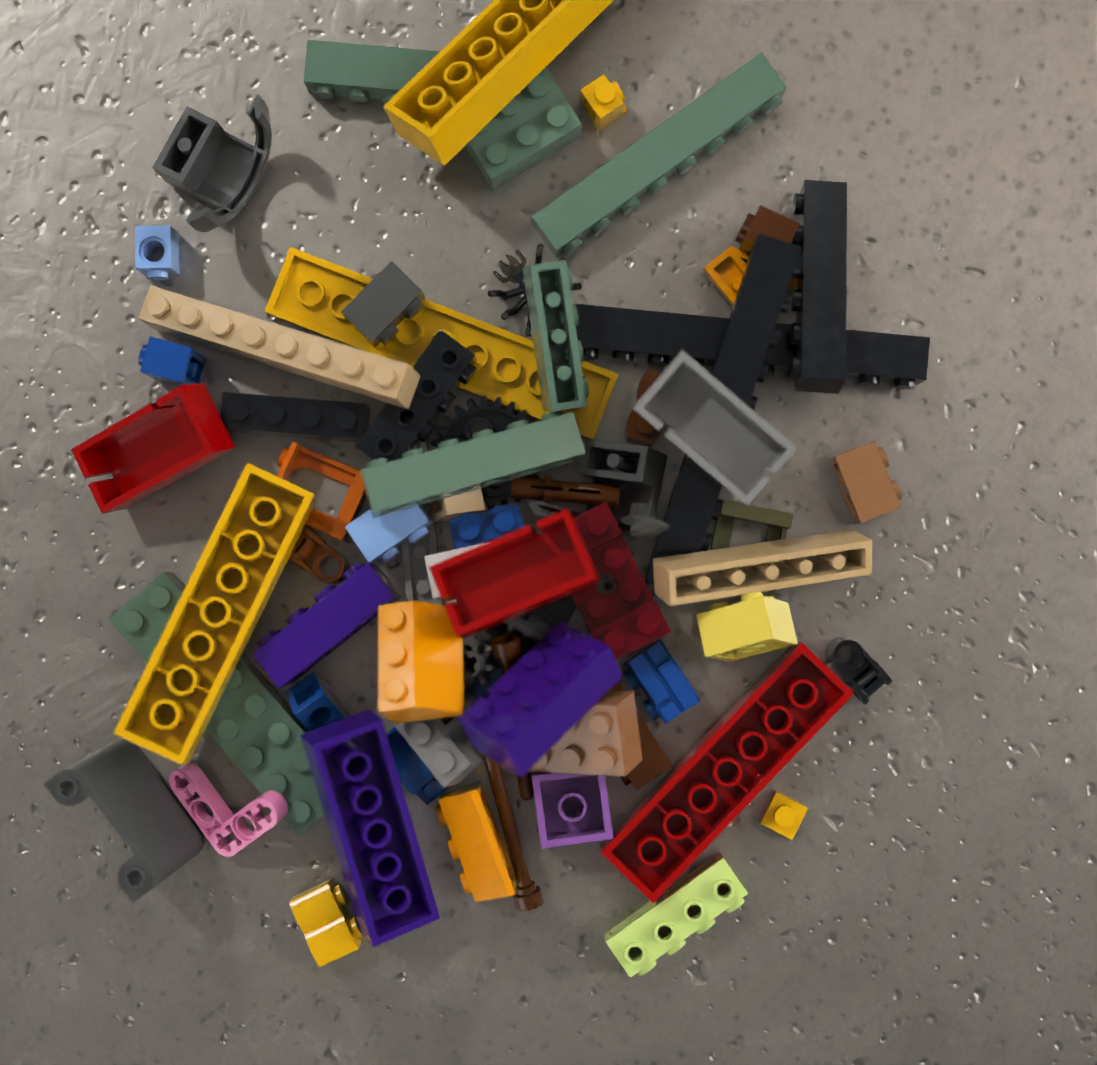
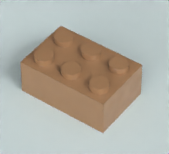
(600, 742)

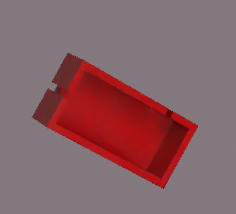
(153, 447)
(514, 574)

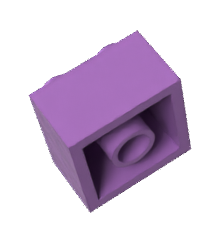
(571, 808)

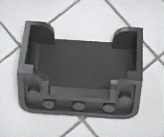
(138, 809)

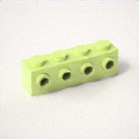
(675, 915)

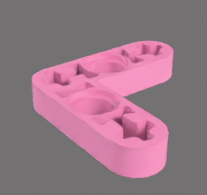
(223, 820)

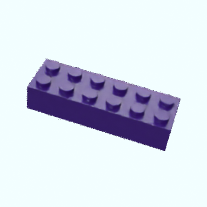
(370, 826)

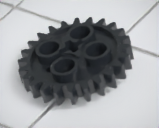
(497, 419)

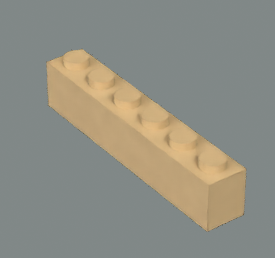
(762, 567)

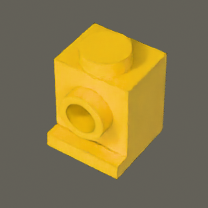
(603, 102)

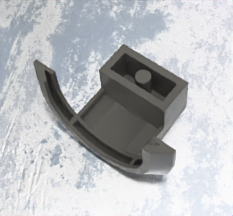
(215, 164)
(640, 477)

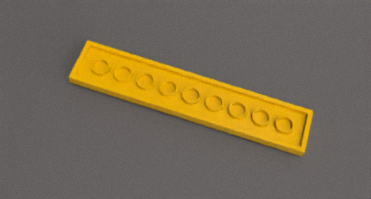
(316, 291)

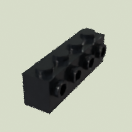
(398, 429)

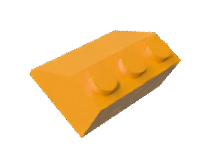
(418, 663)
(476, 843)

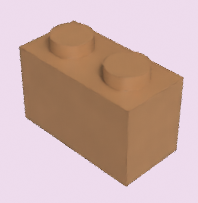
(866, 482)

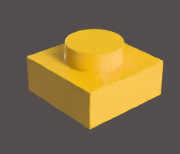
(783, 815)

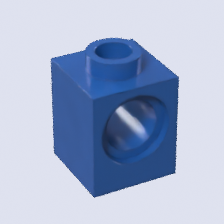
(314, 703)

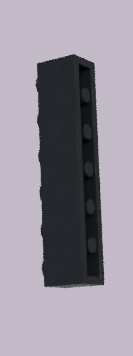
(820, 288)

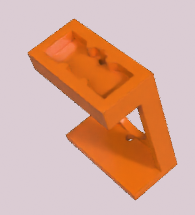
(298, 458)

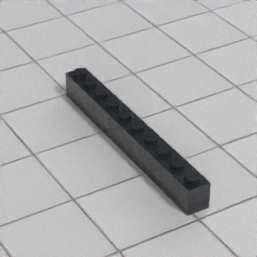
(662, 335)
(739, 367)

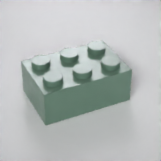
(525, 131)

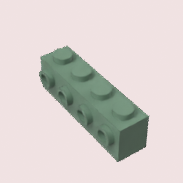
(555, 336)

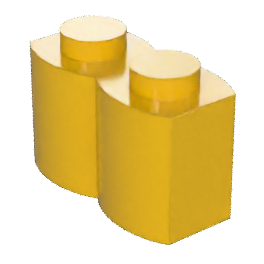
(326, 922)

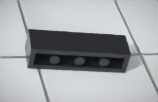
(294, 417)

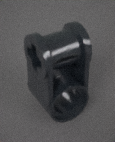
(861, 673)

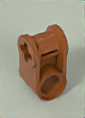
(312, 553)

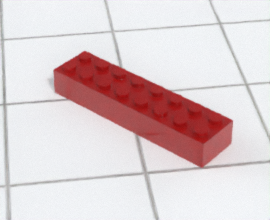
(725, 771)

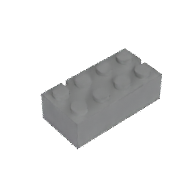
(714, 427)

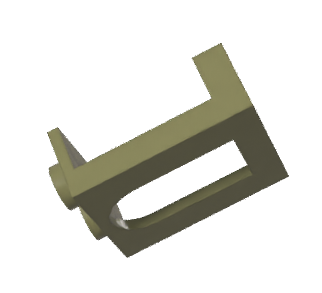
(777, 524)

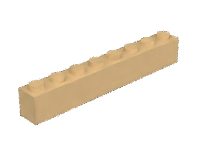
(280, 347)

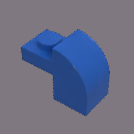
(412, 770)

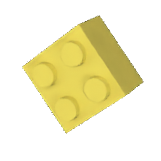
(746, 628)

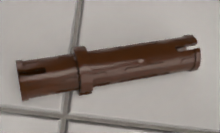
(565, 491)

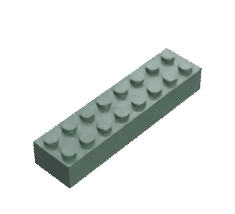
(251, 718)

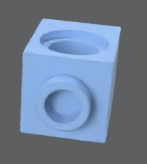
(149, 238)

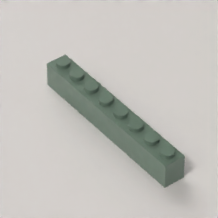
(659, 155)

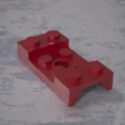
(628, 614)

